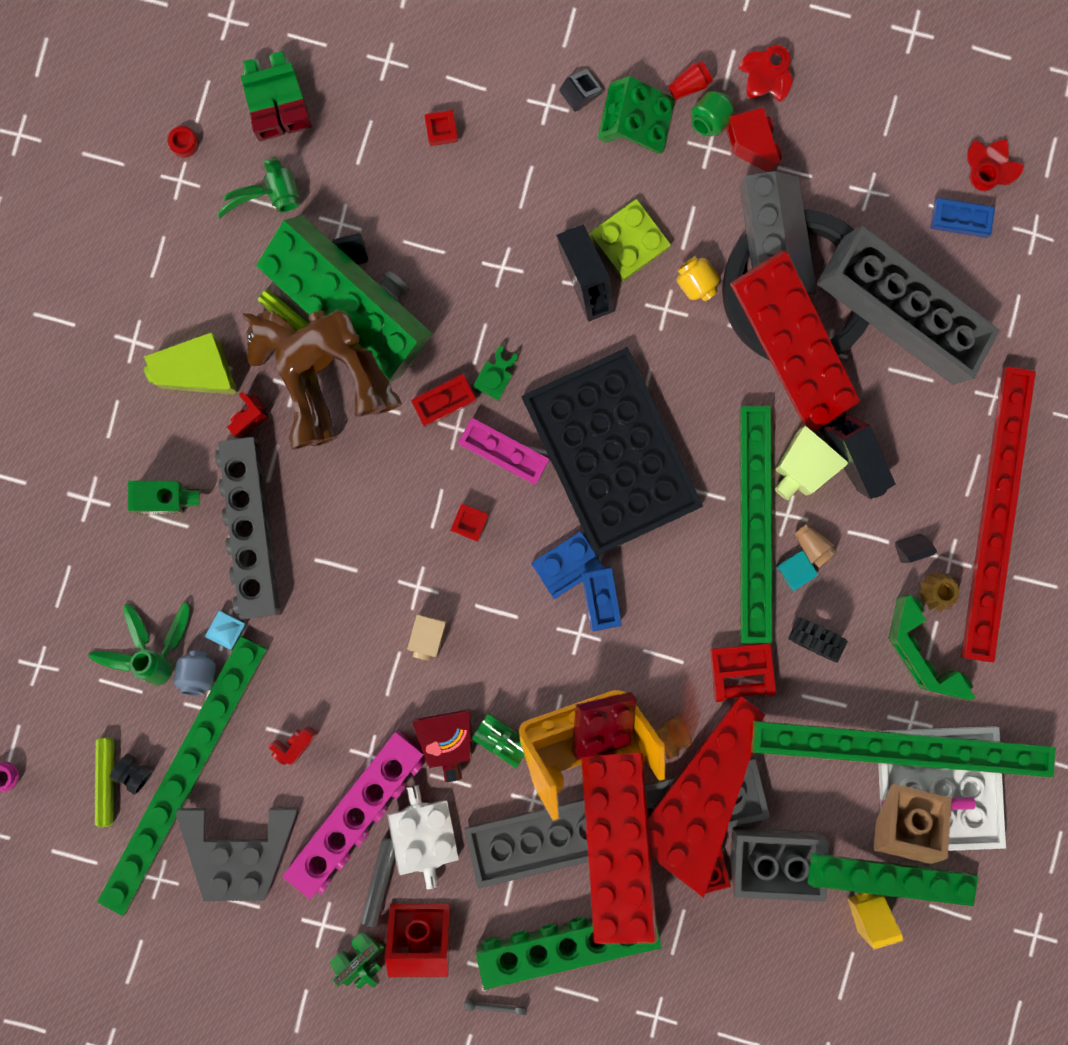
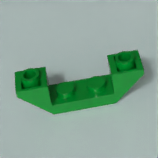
(905, 618)

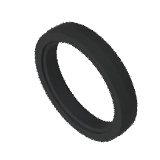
(816, 223)

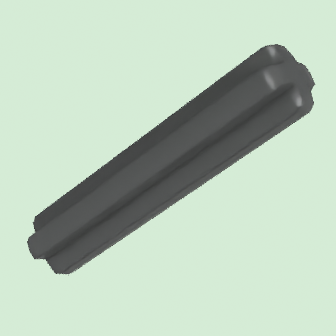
(379, 883)

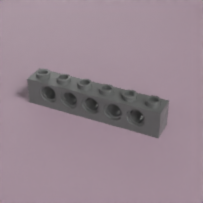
(260, 541)

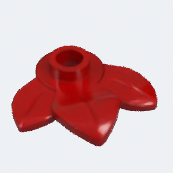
(766, 76)
(993, 163)

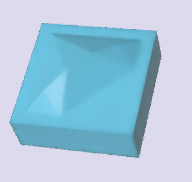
(225, 630)

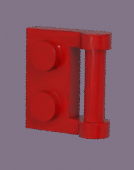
(739, 662)

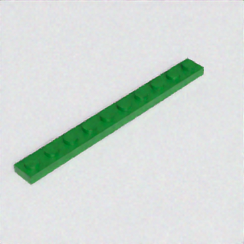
(903, 749)
(182, 775)

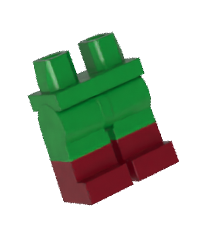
(272, 87)

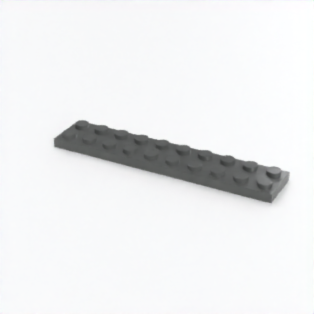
(537, 844)

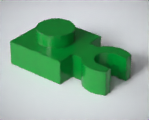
(494, 378)

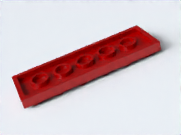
(795, 341)
(619, 848)

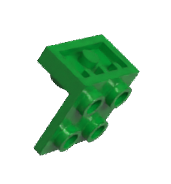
(636, 114)

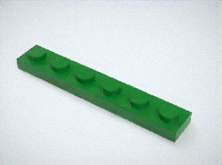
(892, 879)

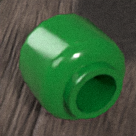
(712, 113)

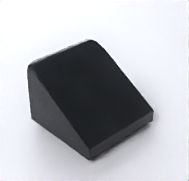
(580, 89)
(353, 247)
(914, 548)

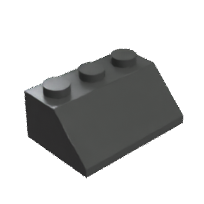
(775, 863)

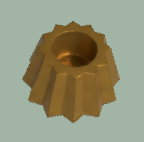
(939, 591)

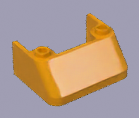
(548, 749)

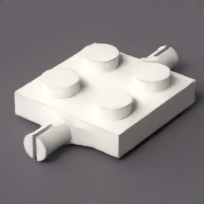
(422, 837)

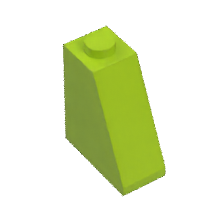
(191, 366)

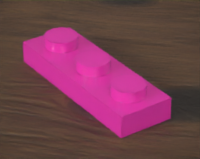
(503, 451)

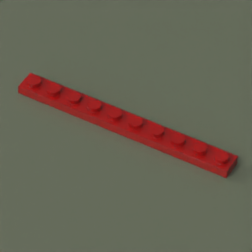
(998, 514)

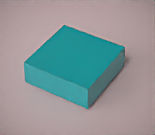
(797, 570)

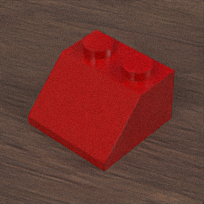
(418, 940)

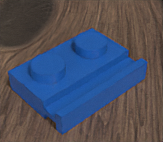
(563, 565)

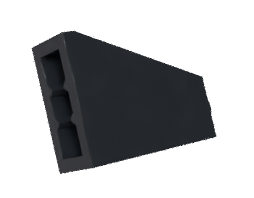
(586, 272)
(859, 447)

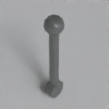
(470, 1005)

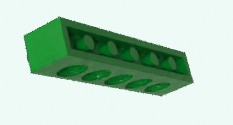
(497, 973)

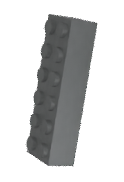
(908, 306)

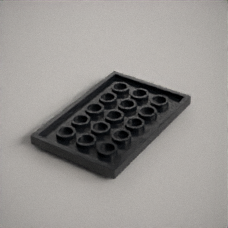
(611, 451)

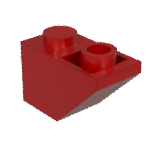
(753, 140)

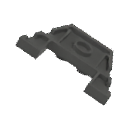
(234, 866)

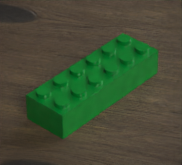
(326, 279)

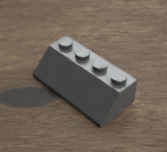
(777, 222)

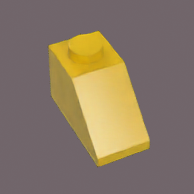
(874, 920)

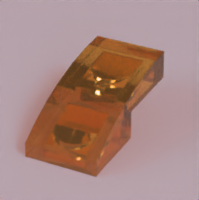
(674, 736)

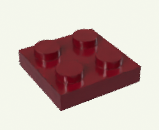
(603, 725)

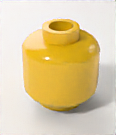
(698, 279)

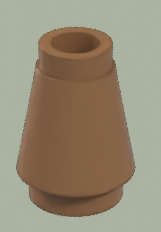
(816, 546)

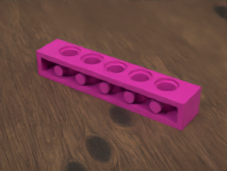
(302, 872)

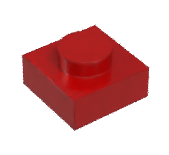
(441, 128)
(469, 522)

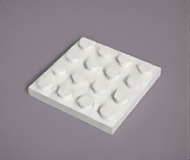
(968, 828)

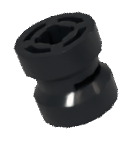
(131, 774)

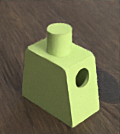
(807, 464)

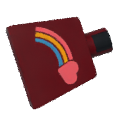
(446, 741)

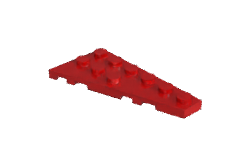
(698, 806)

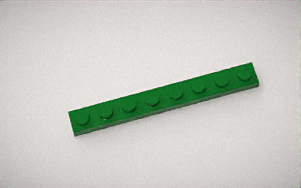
(755, 524)

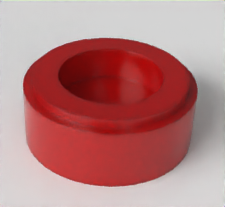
(183, 141)

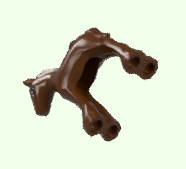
(305, 353)

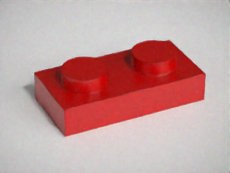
(443, 400)

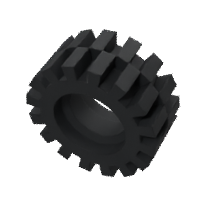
(818, 639)

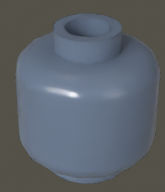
(194, 673)

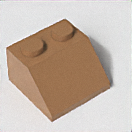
(914, 825)

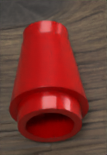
(690, 81)

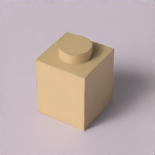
(426, 637)

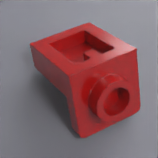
(245, 421)
(299, 743)

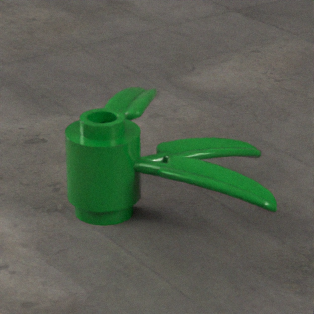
(279, 186)
(145, 663)

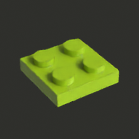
(629, 240)

